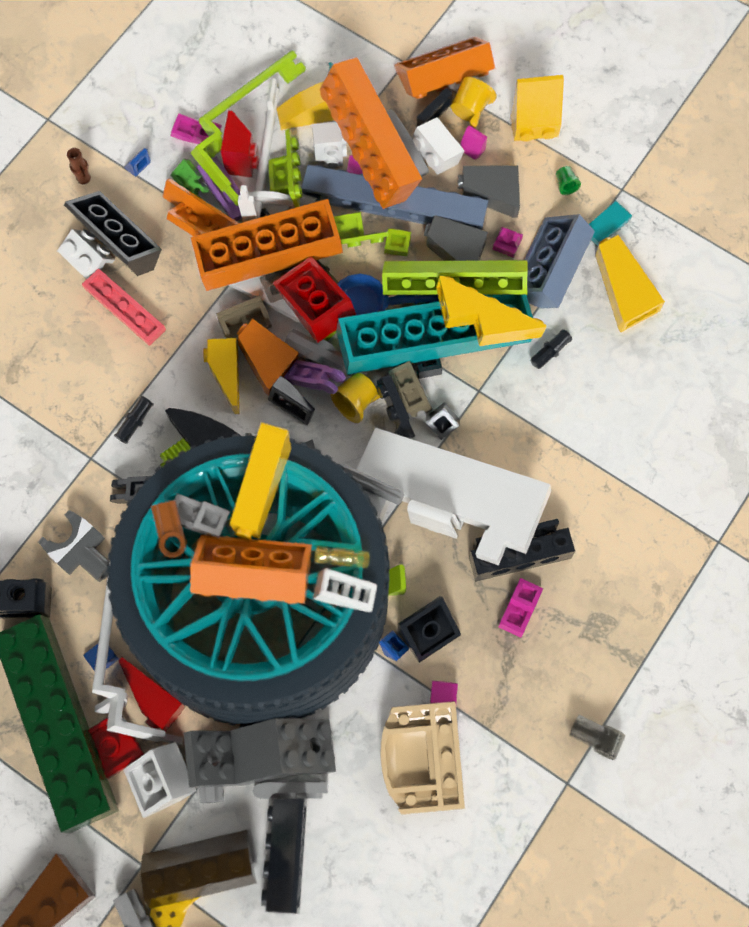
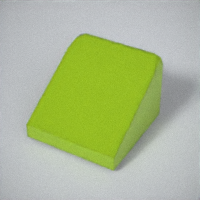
(397, 580)

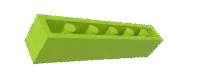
(484, 276)

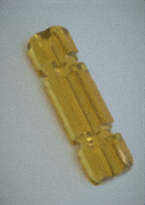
(342, 557)

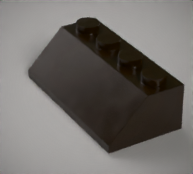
(197, 869)

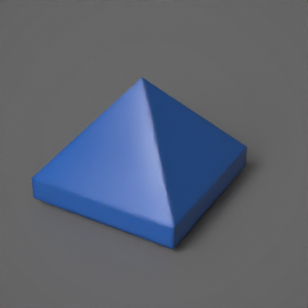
(393, 646)

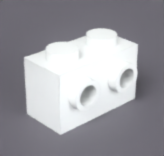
(328, 145)
(437, 146)

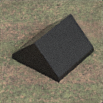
(429, 629)

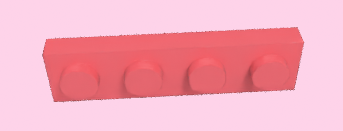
(124, 307)

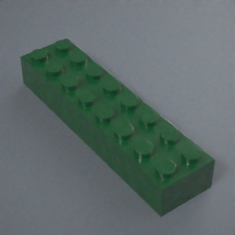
(55, 725)

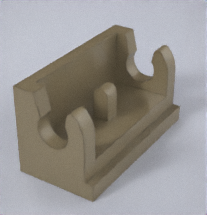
(234, 317)
(410, 389)

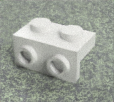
(84, 252)

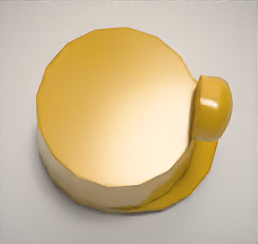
(471, 99)
(354, 397)

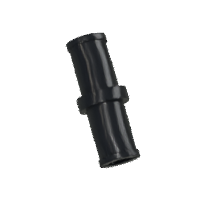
(134, 419)

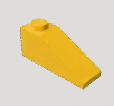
(224, 365)

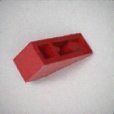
(152, 700)

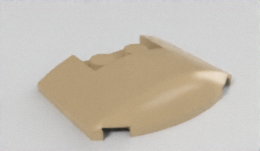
(423, 758)

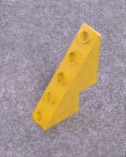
(491, 319)

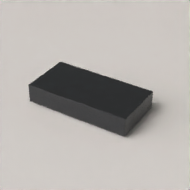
(436, 107)

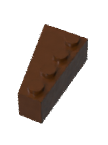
(52, 897)

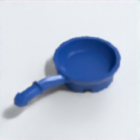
(368, 296)

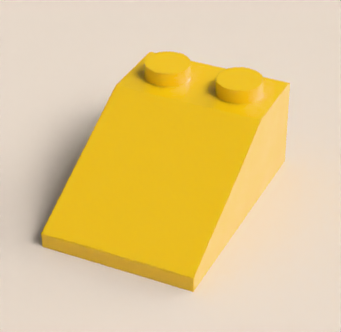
(537, 108)

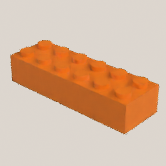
(369, 133)
(266, 244)

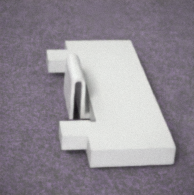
(455, 489)

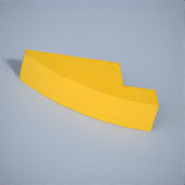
(304, 109)

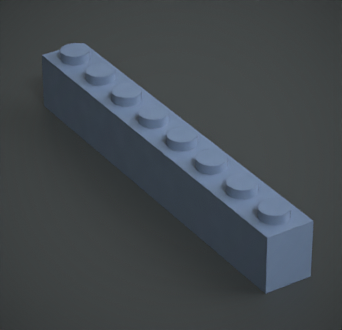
(355, 193)

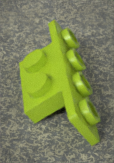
(284, 171)
(351, 230)

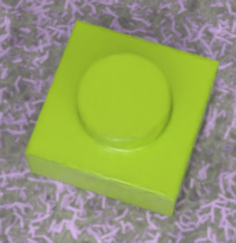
(397, 242)

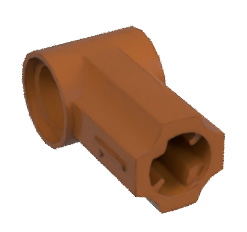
(168, 525)

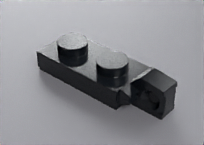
(396, 409)

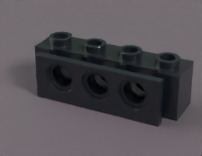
(541, 551)
(35, 602)

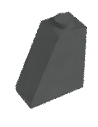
(494, 184)
(455, 240)

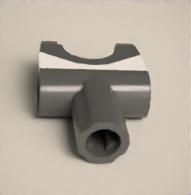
(79, 549)

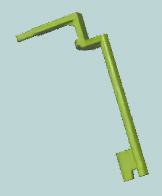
(212, 145)

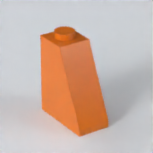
(265, 353)

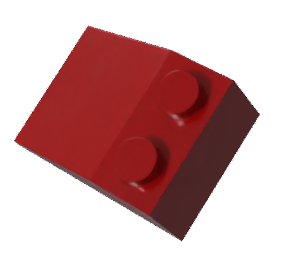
(314, 298)

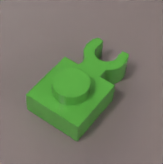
(188, 177)

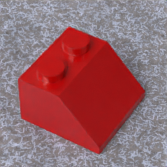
(238, 148)

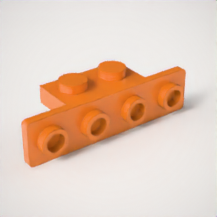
(192, 212)

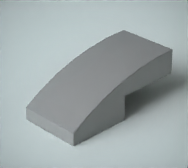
(201, 516)

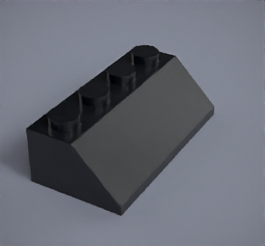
(116, 231)
(286, 856)

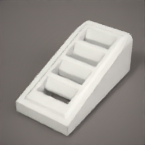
(332, 597)

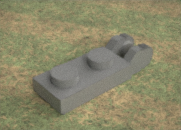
(289, 789)

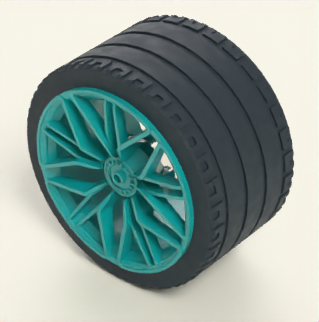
(143, 577)

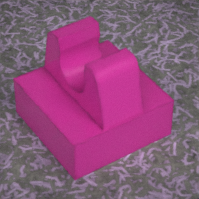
(507, 242)

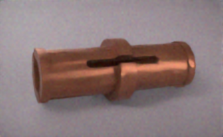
(78, 166)

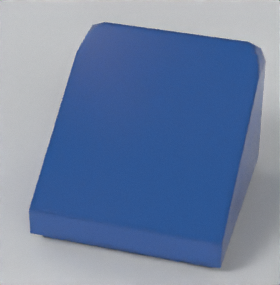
(138, 162)
(91, 657)

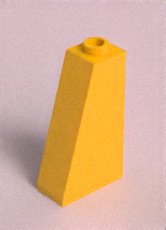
(626, 284)
(260, 481)

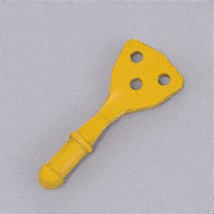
(165, 920)

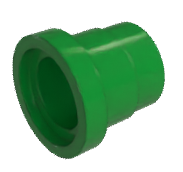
(567, 181)

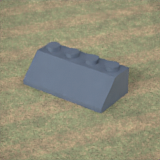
(555, 258)

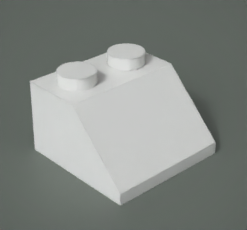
(159, 779)

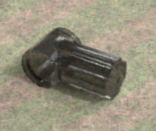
(604, 739)

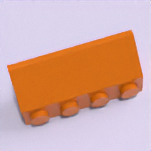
(445, 67)
(251, 569)

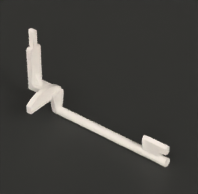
(251, 202)
(116, 696)

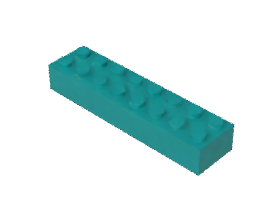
(411, 335)

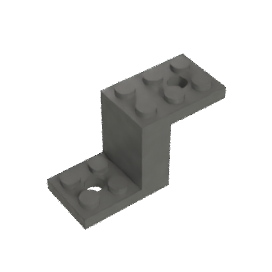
(259, 752)

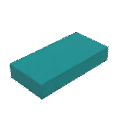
(609, 222)

